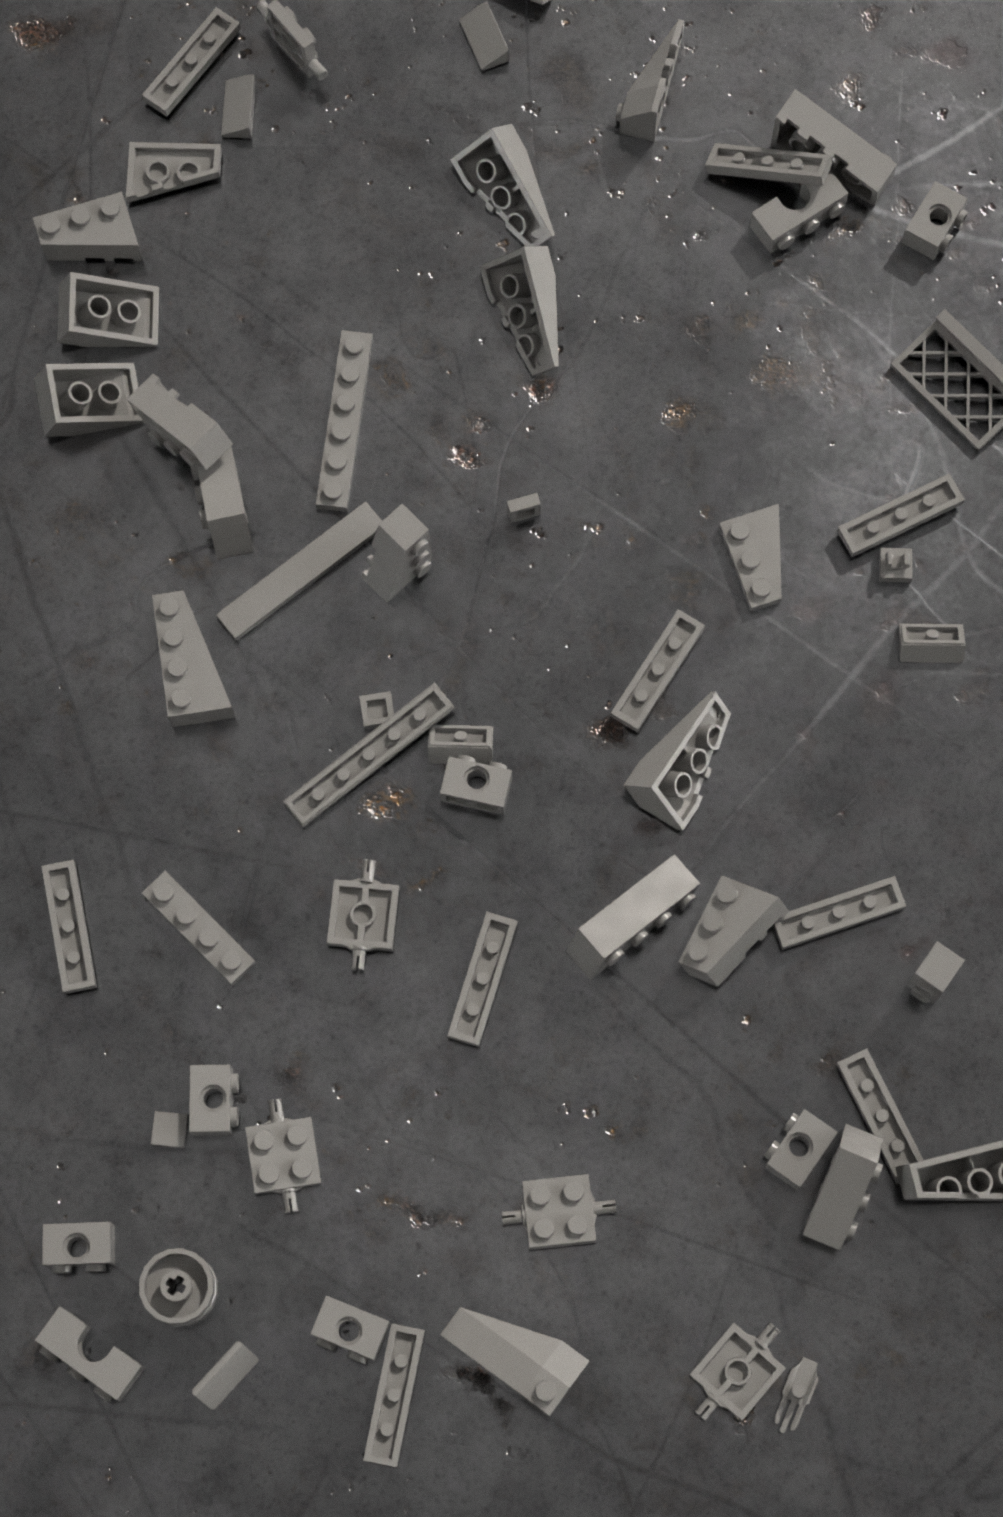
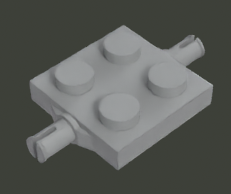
(292, 38)
(363, 915)
(283, 1156)
(559, 1212)
(737, 1371)

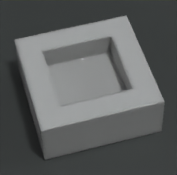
(523, 508)
(376, 709)
(170, 1130)

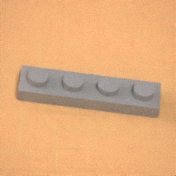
(191, 61)
(768, 164)
(900, 515)
(657, 670)
(839, 912)
(69, 927)
(199, 928)
(482, 979)
(879, 1110)
(394, 1395)

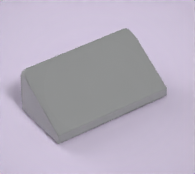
(485, 37)
(239, 107)
(931, 643)
(460, 740)
(225, 1375)

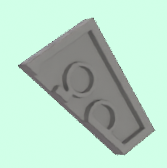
(169, 166)
(755, 554)

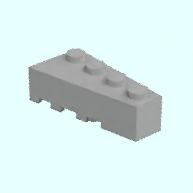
(855, 162)
(188, 672)
(632, 916)
(956, 1176)

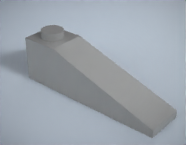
(503, 177)
(525, 294)
(674, 769)

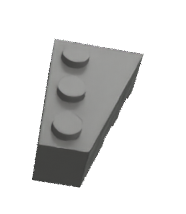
(89, 231)
(178, 426)
(223, 506)
(400, 553)
(728, 929)
(845, 1188)

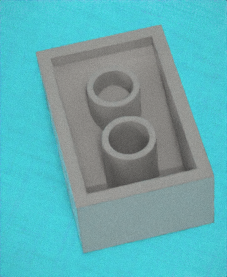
(107, 312)
(85, 397)

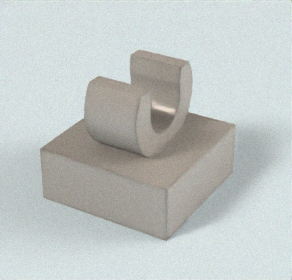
(895, 565)

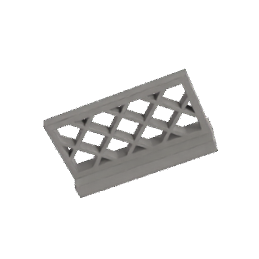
(975, 355)

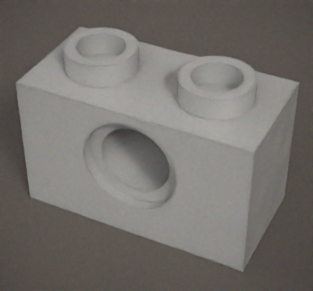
(938, 204)
(489, 798)
(935, 973)
(203, 1082)
(794, 1168)
(59, 1238)
(336, 1314)

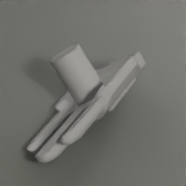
(798, 1390)

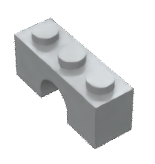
(780, 226)
(64, 1340)

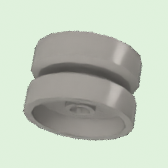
(162, 1275)

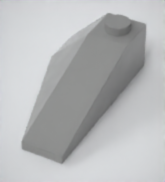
(647, 96)
(523, 1359)

